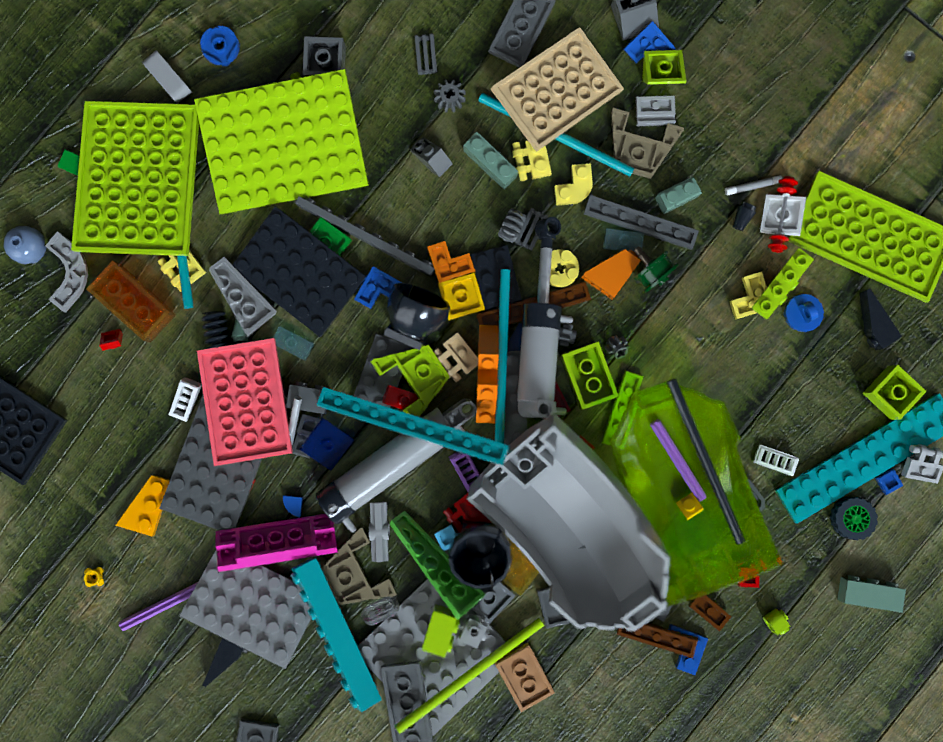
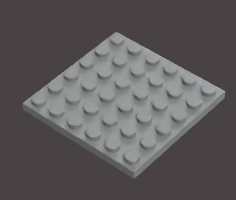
(402, 638)

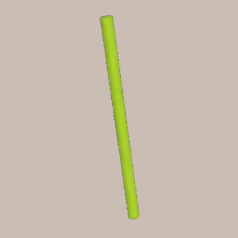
(468, 675)

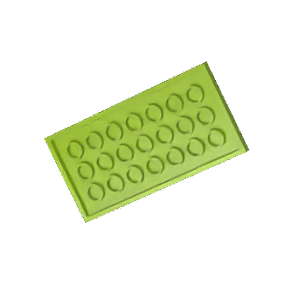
(872, 237)

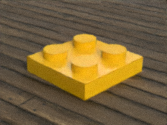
(462, 296)

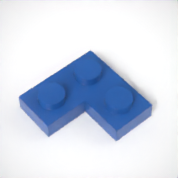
(648, 39)
(374, 284)
(686, 663)

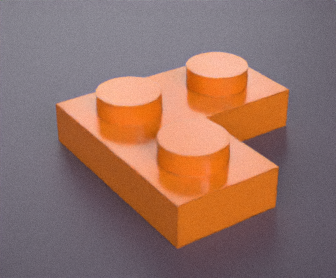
(445, 266)

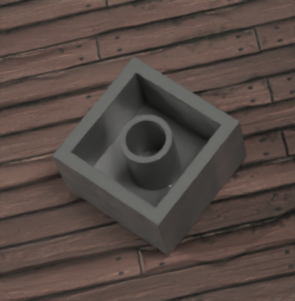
(323, 55)

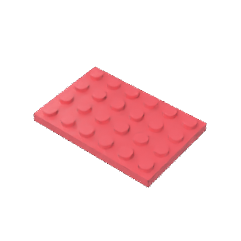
(244, 402)

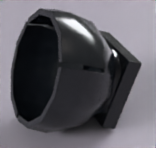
(414, 316)
(478, 553)

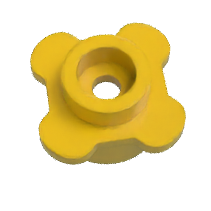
(88, 577)

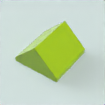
(663, 67)

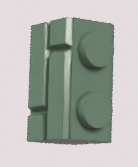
(678, 195)

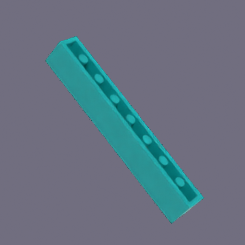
(336, 634)

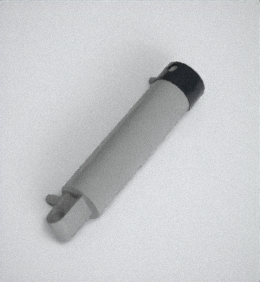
(385, 467)

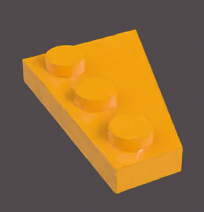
(144, 511)

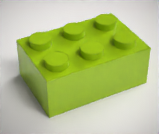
(589, 376)

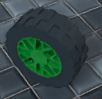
(854, 518)

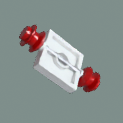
(783, 214)

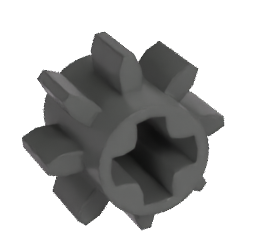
(566, 335)
(616, 347)

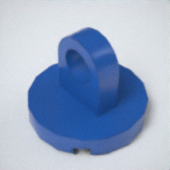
(803, 313)

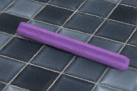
(677, 459)
(156, 608)

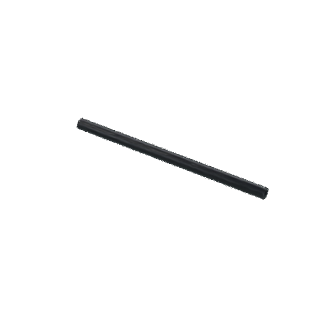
(706, 461)

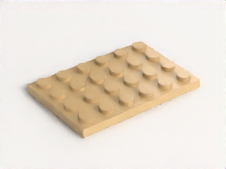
(557, 89)

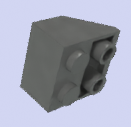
(634, 16)

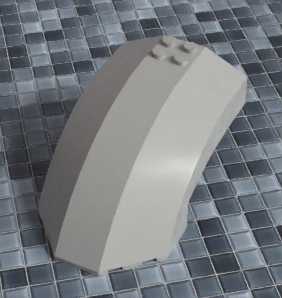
(562, 497)

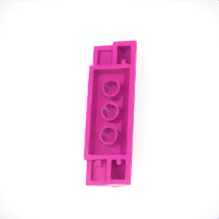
(275, 542)

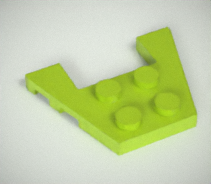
(420, 370)

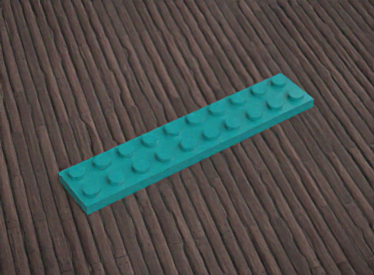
(862, 460)

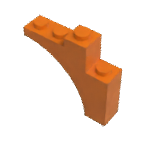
(487, 373)

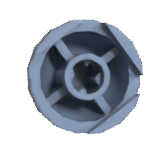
(24, 244)

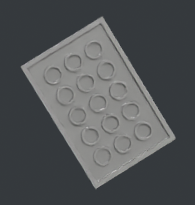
(250, 610)

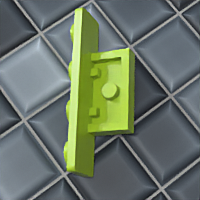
(784, 281)

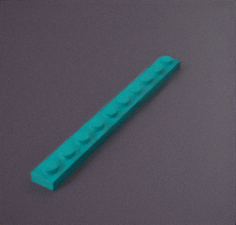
(413, 426)

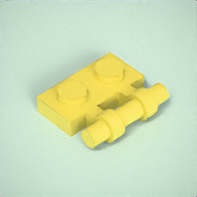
(538, 161)
(194, 266)

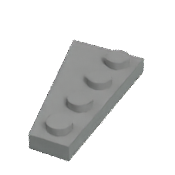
(241, 296)

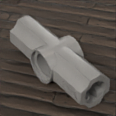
(379, 532)

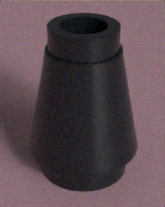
(743, 216)

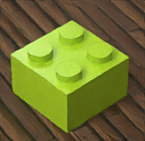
(894, 392)
(439, 631)

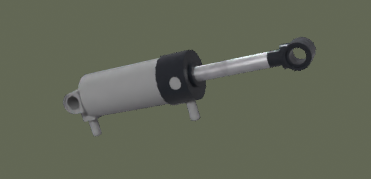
(540, 337)

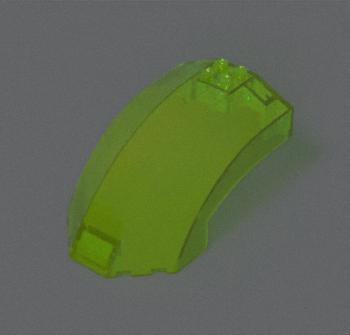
(701, 548)

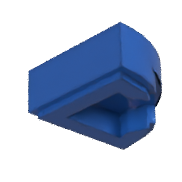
(293, 504)

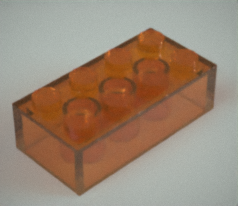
(131, 301)

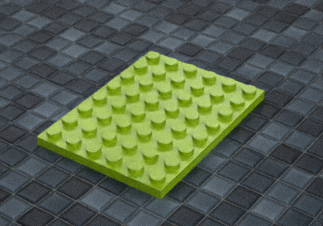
(282, 142)
(136, 178)

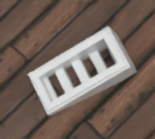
(185, 382)
(793, 461)

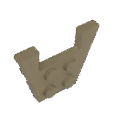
(638, 151)
(347, 577)

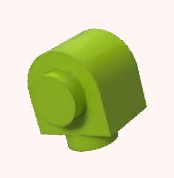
(777, 622)

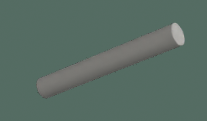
(294, 417)

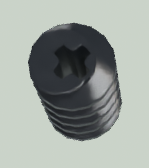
(215, 329)

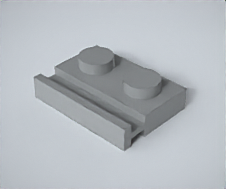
(655, 110)

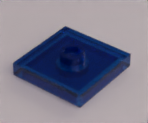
(326, 444)

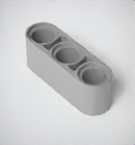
(166, 77)

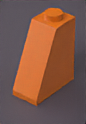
(612, 273)

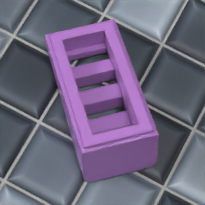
(455, 457)

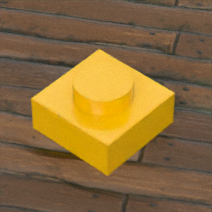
(689, 506)

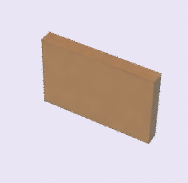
(524, 677)

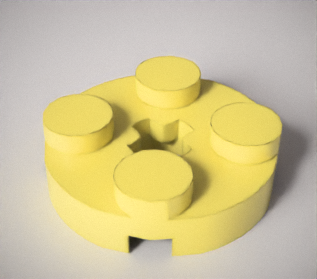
(570, 272)

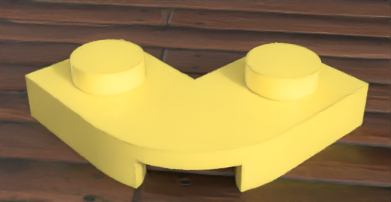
(579, 190)
(754, 287)

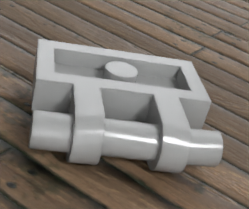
(923, 470)

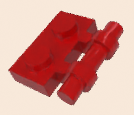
(468, 512)

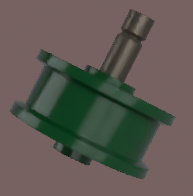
(655, 270)

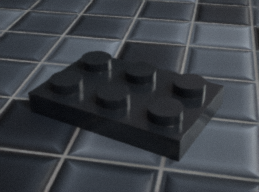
(488, 270)

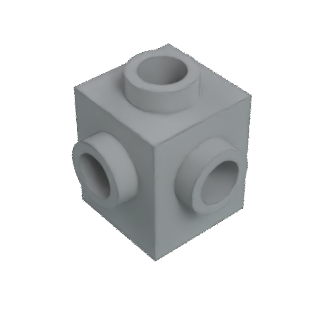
(472, 637)

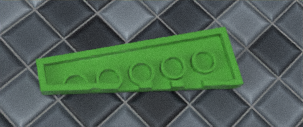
(435, 566)

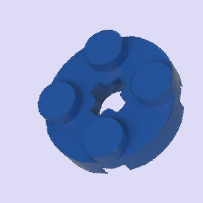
(218, 35)

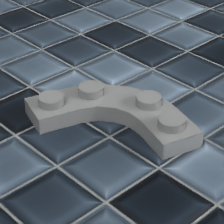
(75, 275)

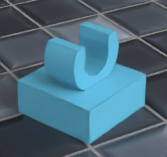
(445, 537)

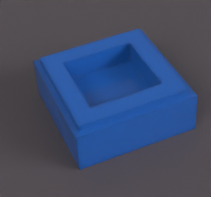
(888, 481)

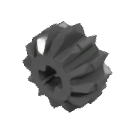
(444, 91)
(512, 225)

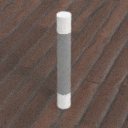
(752, 185)

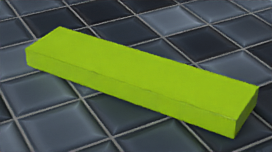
(629, 384)

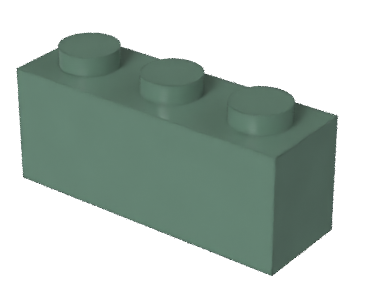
(490, 160)
(871, 593)

